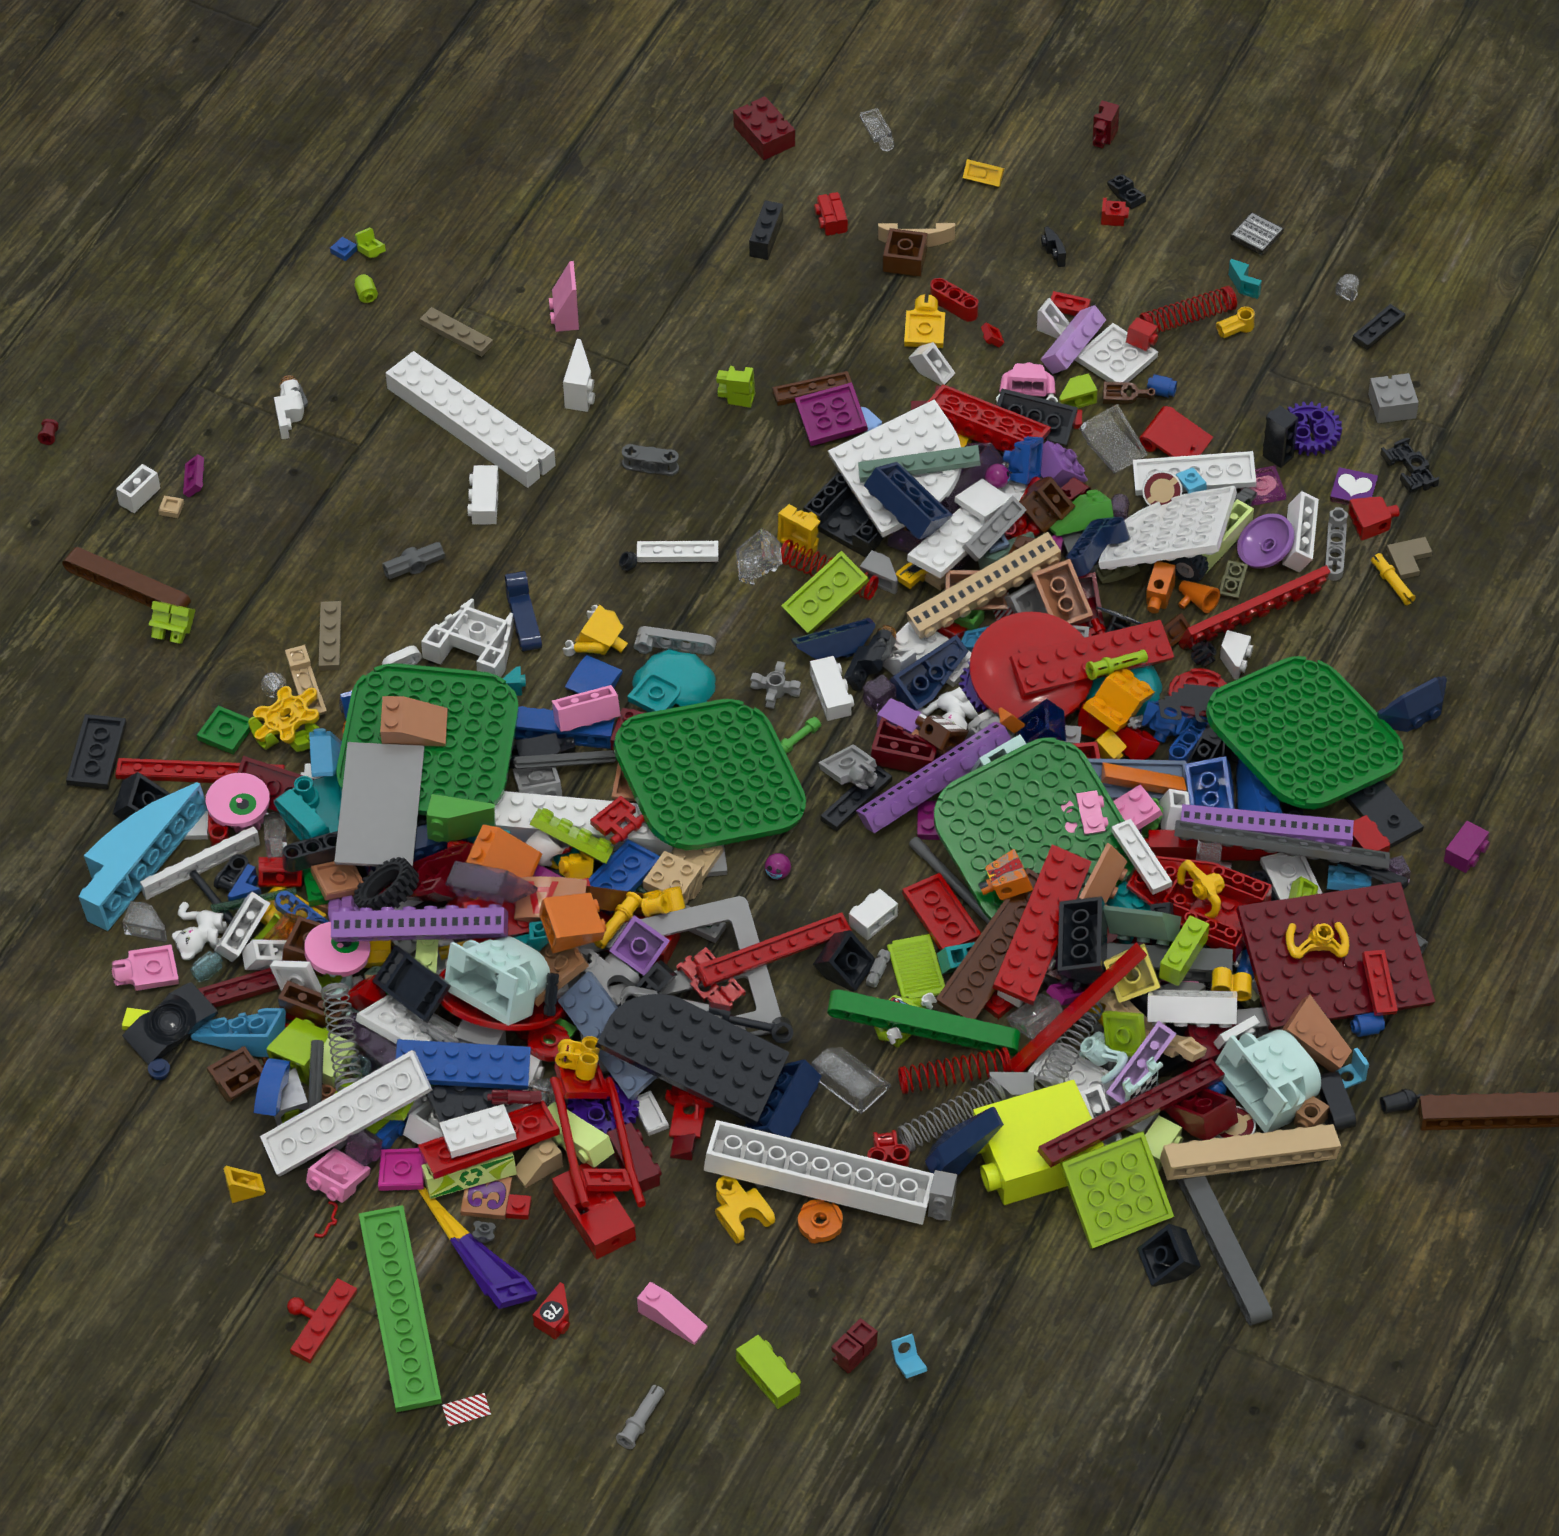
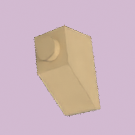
(539, 1162)

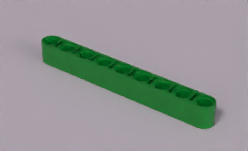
(922, 1022)

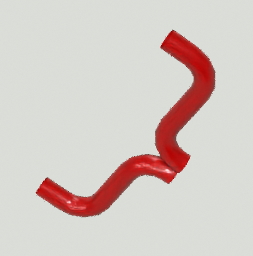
(331, 1223)

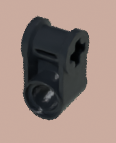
(231, 872)

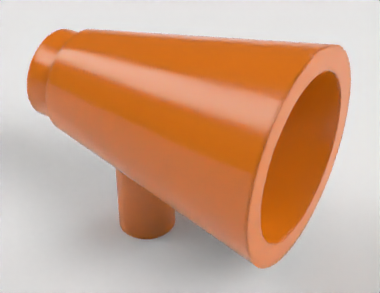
(1201, 595)

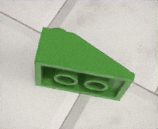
(1087, 508)
(457, 818)

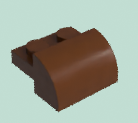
(1046, 503)
(236, 1073)

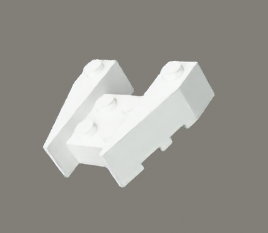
(474, 633)

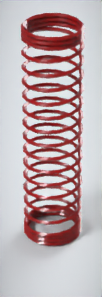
(1227, 289)

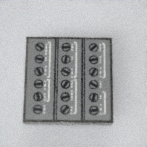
(1257, 234)

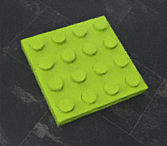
(1116, 1189)

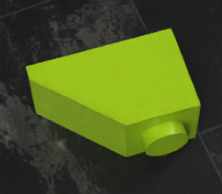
(1079, 392)

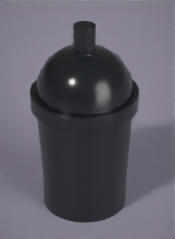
(1399, 1101)

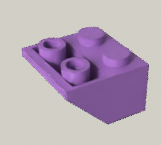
(1060, 464)

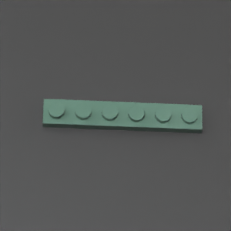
(926, 462)

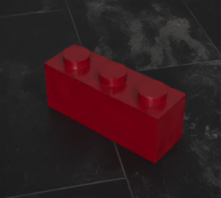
(646, 1171)

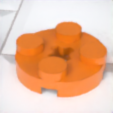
(820, 1232)

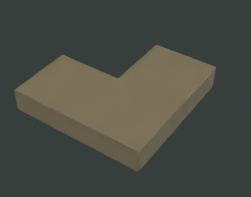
(1405, 553)

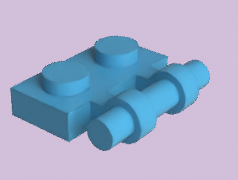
(1344, 878)

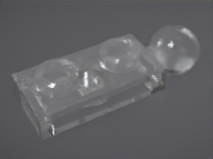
(877, 128)

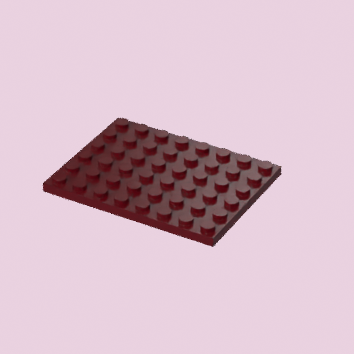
(1373, 920)

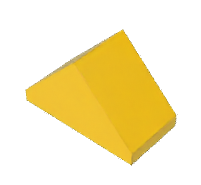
(243, 1184)

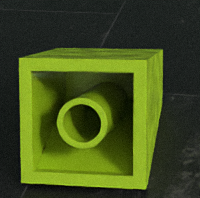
(295, 1045)

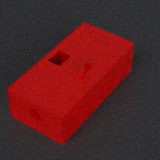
(603, 1223)

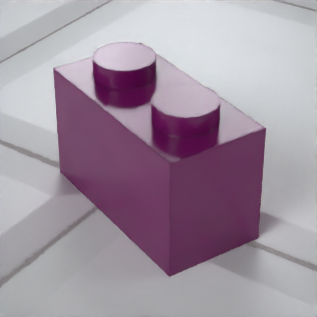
(1466, 847)

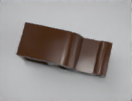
(1116, 393)

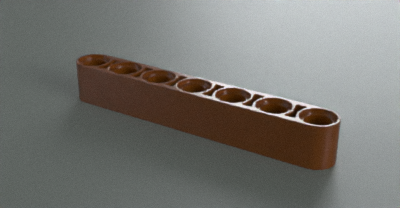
(121, 579)

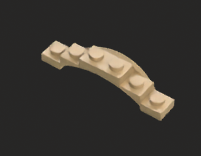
(1180, 1045)

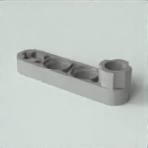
(1338, 519)
(653, 637)

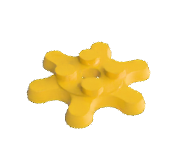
(286, 704)

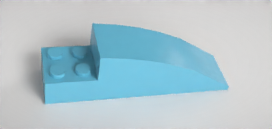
(137, 851)

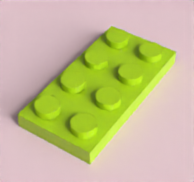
(825, 593)
(571, 835)

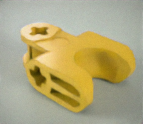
(739, 1205)

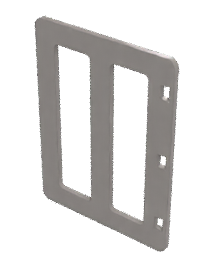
(731, 910)

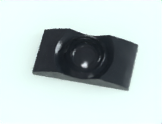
(411, 983)
(169, 1023)

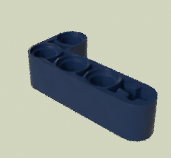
(1095, 540)
(522, 610)

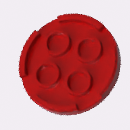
(1196, 676)

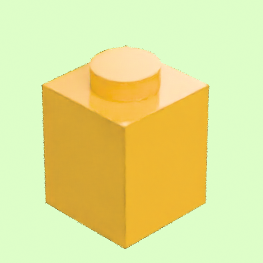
(1110, 745)

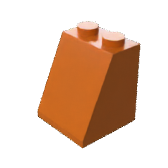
(503, 851)
(571, 921)

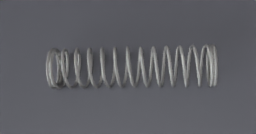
(1051, 1080)
(342, 1081)
(912, 1147)

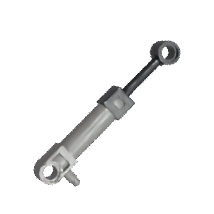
(724, 1012)

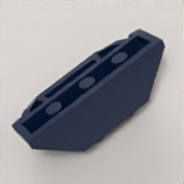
(836, 641)
(1415, 706)

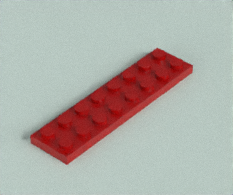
(1254, 607)
(1066, 662)
(1039, 925)

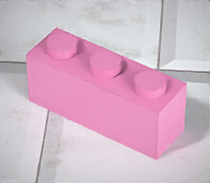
(586, 708)

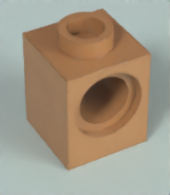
(1314, 1108)

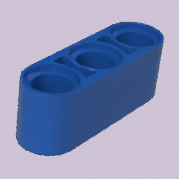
(1187, 740)

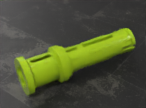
(1108, 666)

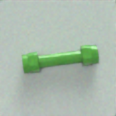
(811, 725)

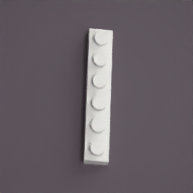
(200, 862)

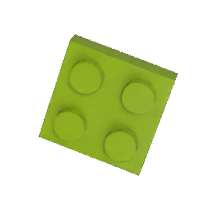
(1124, 1031)

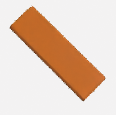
(1133, 777)

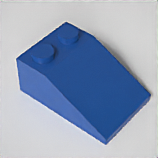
(1210, 783)

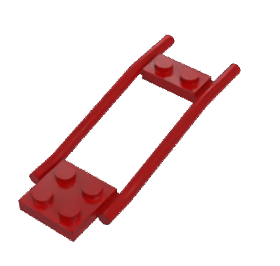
(569, 1086)

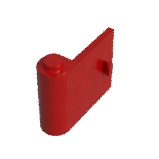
(1174, 434)

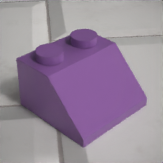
(639, 945)

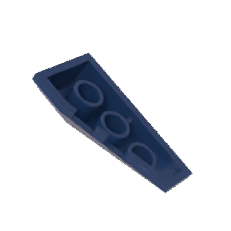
(926, 676)
(963, 1142)

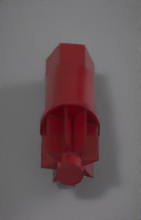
(514, 1097)

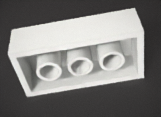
(1192, 1007)

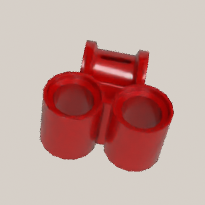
(887, 1149)

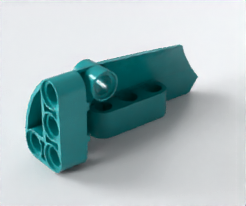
(311, 806)

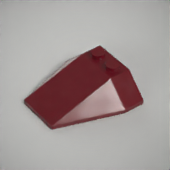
(434, 873)

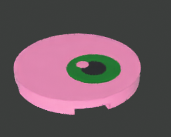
(237, 800)
(333, 956)

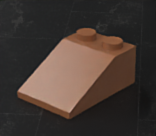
(412, 722)

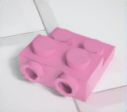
(1091, 814)
(336, 1175)

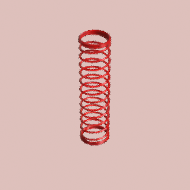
(874, 578)
(1004, 1054)

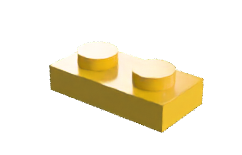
(983, 173)

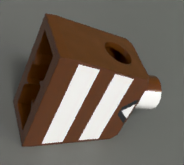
(940, 731)

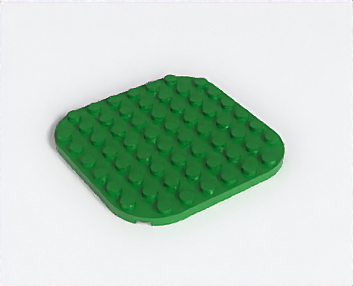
(478, 727)
(1304, 732)
(709, 774)
(1019, 808)

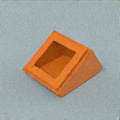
(1010, 721)

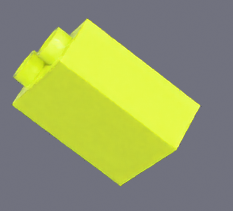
(1029, 1121)

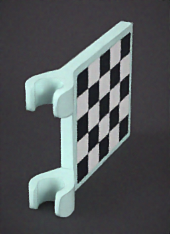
(1146, 1083)

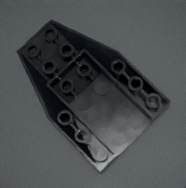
(844, 517)

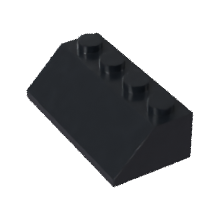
(1082, 939)

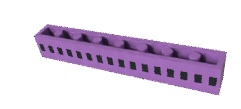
(931, 778)
(1288, 825)
(419, 924)

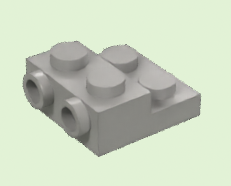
(538, 781)

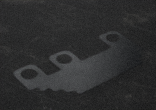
(1190, 696)

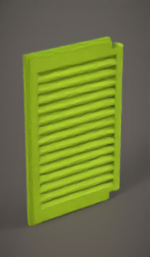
(916, 966)

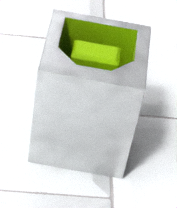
(292, 1099)

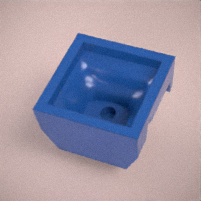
(1025, 459)
(1163, 726)

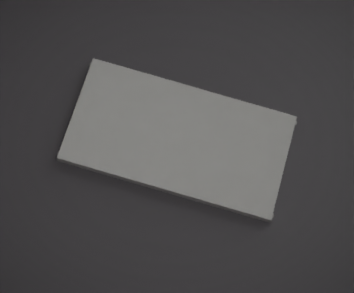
(379, 803)

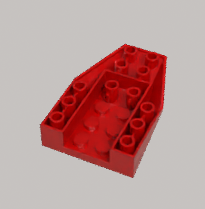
(1238, 891)

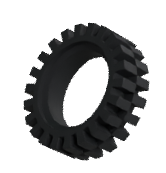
(395, 870)

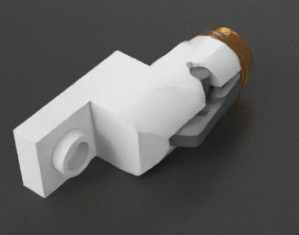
(289, 404)

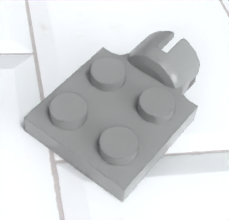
(851, 766)

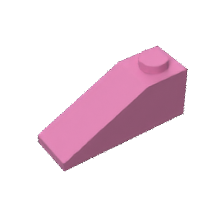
(670, 1313)

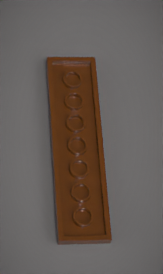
(973, 980)

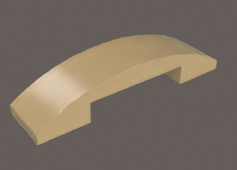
(942, 234)
(303, 675)

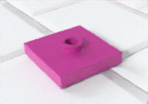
(401, 1169)

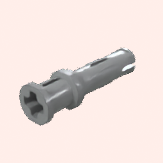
(636, 1424)

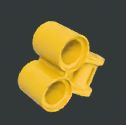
(662, 901)
(1224, 981)
(580, 1056)

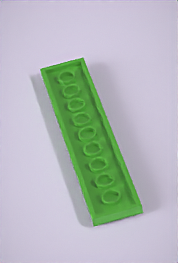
(400, 1309)

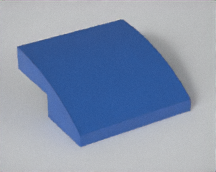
(591, 675)

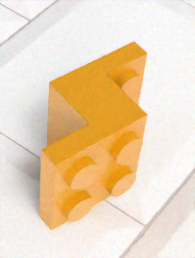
(1118, 699)

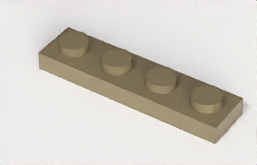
(456, 331)
(330, 635)

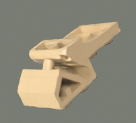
(682, 869)

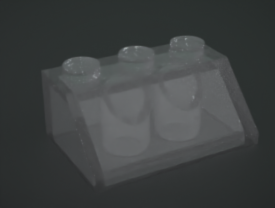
(849, 1078)

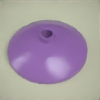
(1265, 541)

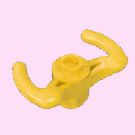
(1203, 886)
(1319, 939)

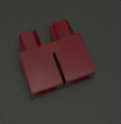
(1105, 124)
(854, 1345)

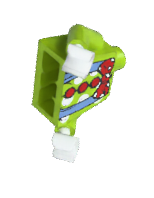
(894, 1035)

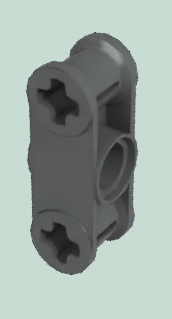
(650, 460)

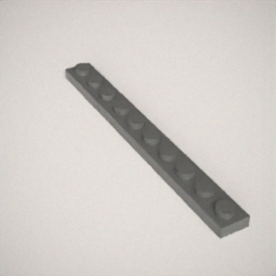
(1274, 843)

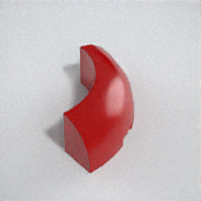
(1139, 744)

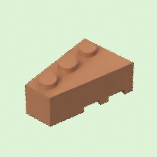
(1317, 1035)

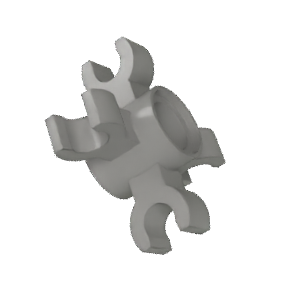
(775, 684)

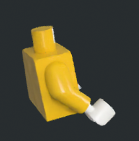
(598, 634)

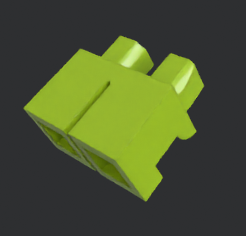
(737, 386)
(172, 618)

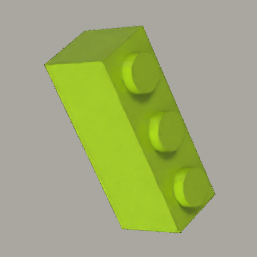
(1184, 950)
(768, 1371)

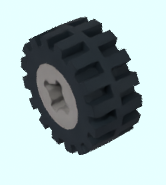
(1190, 568)

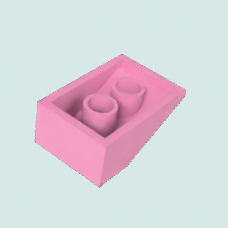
(565, 301)

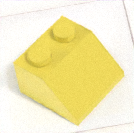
(1138, 981)

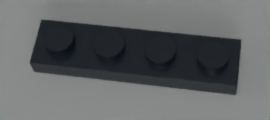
(853, 799)

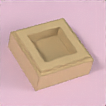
(171, 506)

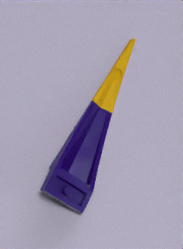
(491, 1273)

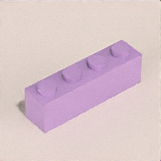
(1073, 339)
(1136, 1068)

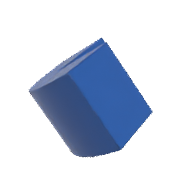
(272, 1081)

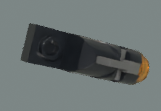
(871, 658)

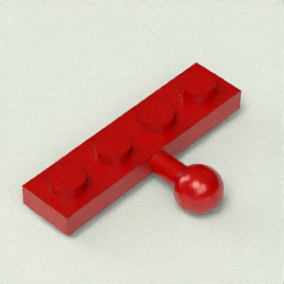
(322, 1320)

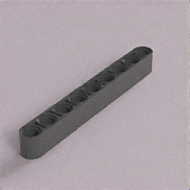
(1226, 1249)

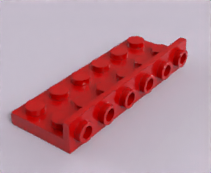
(986, 421)

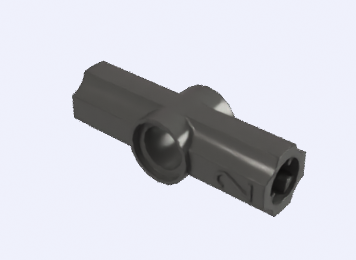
(413, 560)

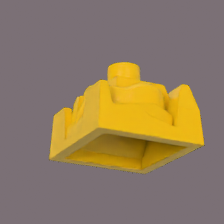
(799, 528)

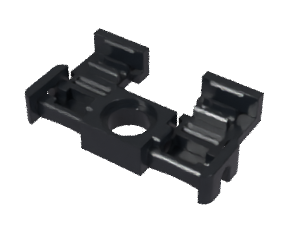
(1407, 455)

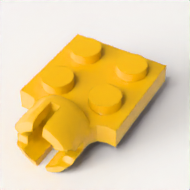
(924, 323)

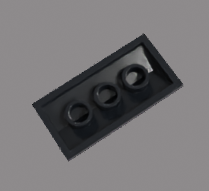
(1053, 414)

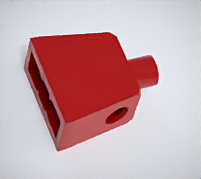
(1371, 516)

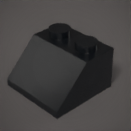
(136, 794)
(844, 960)
(1168, 1256)

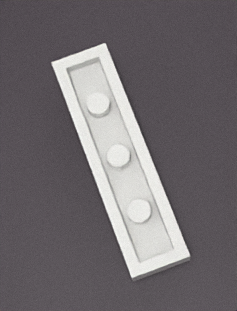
(677, 551)
(1141, 856)

